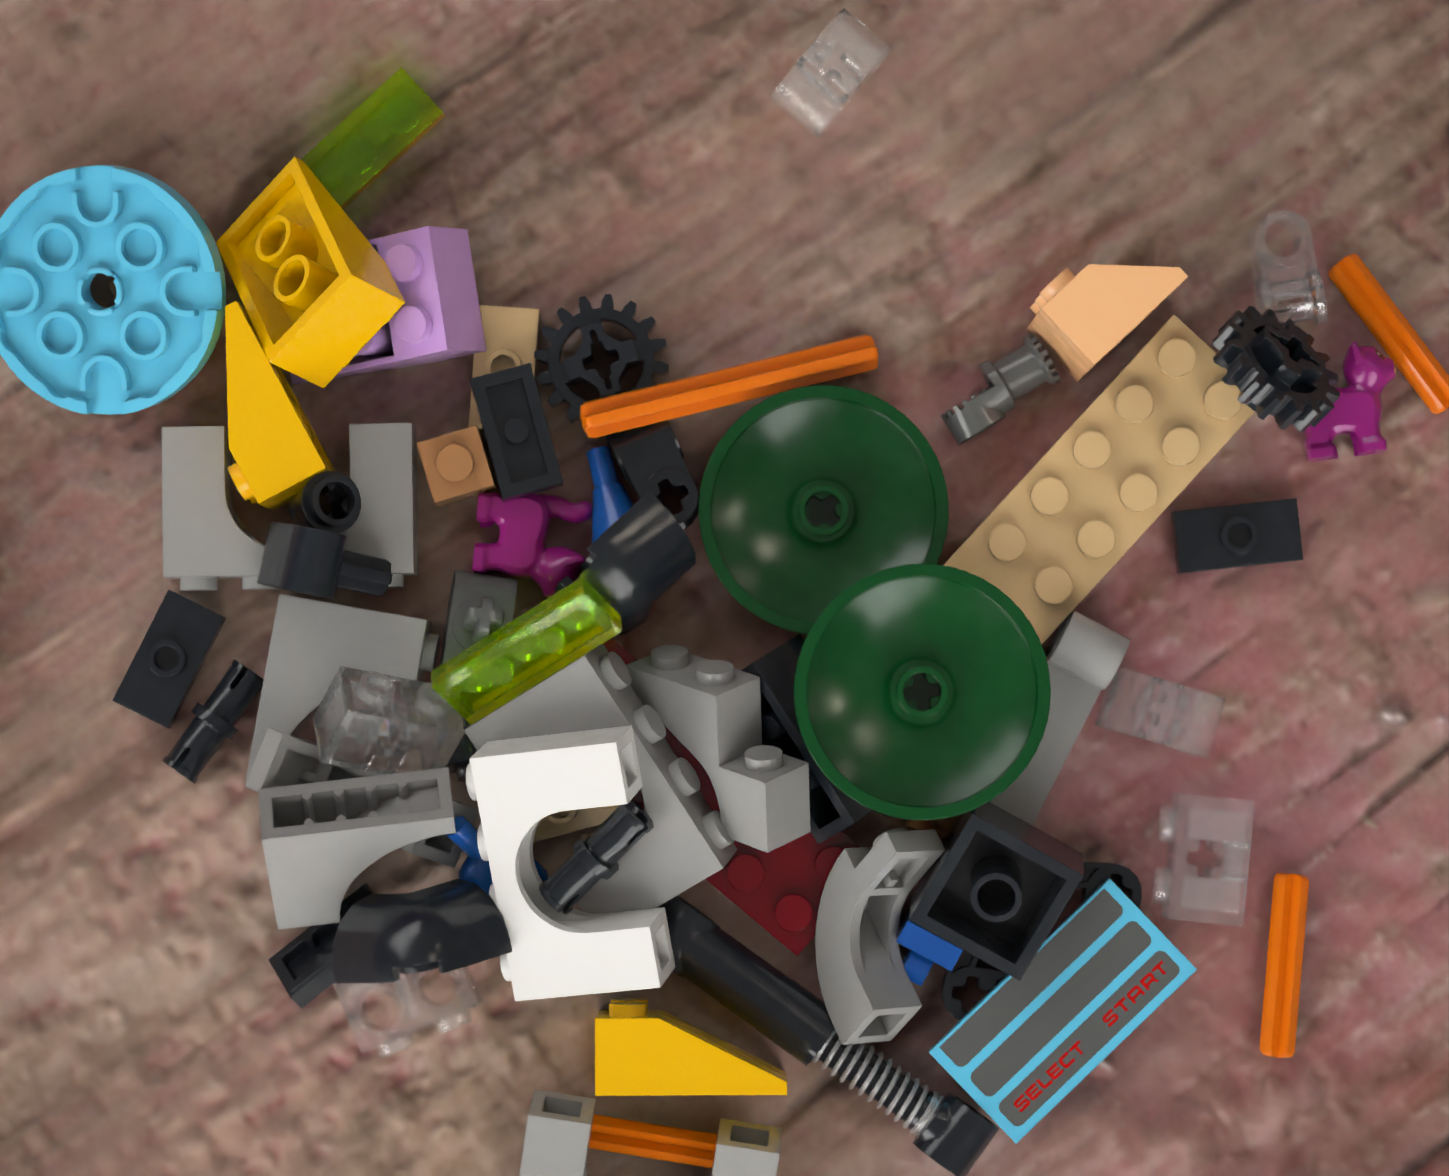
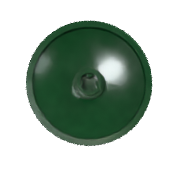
(817, 498)
(922, 691)

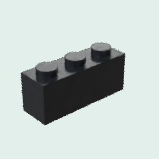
(829, 807)

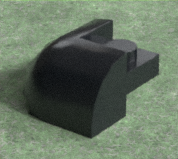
(637, 560)
(418, 932)

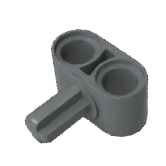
(475, 610)

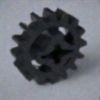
(1276, 368)
(572, 369)

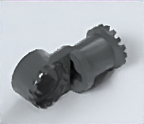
(1008, 380)

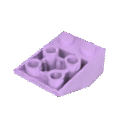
(439, 308)

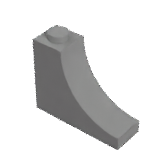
(316, 639)
(332, 830)

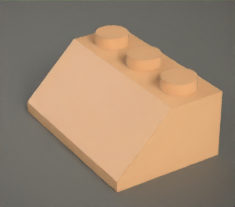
(1095, 310)

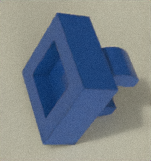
(924, 950)

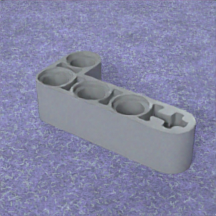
(1080, 666)

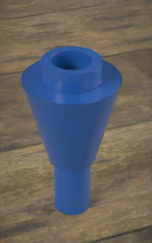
(609, 496)

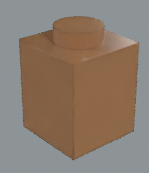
(457, 466)

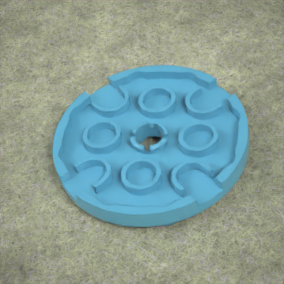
(164, 281)

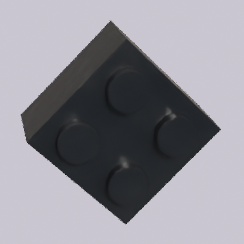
(997, 888)

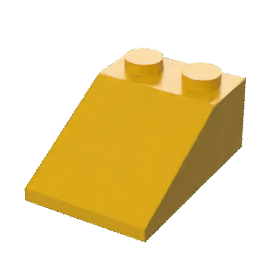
(307, 276)
(266, 424)
(662, 1055)

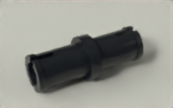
(214, 721)
(595, 856)

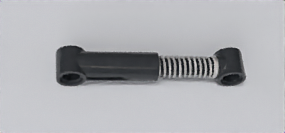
(800, 1025)

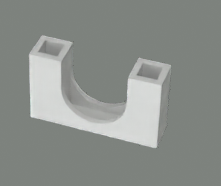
(557, 952)

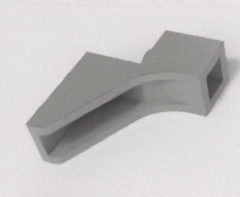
(719, 721)

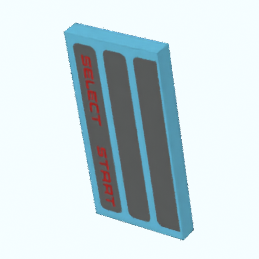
(1066, 1014)

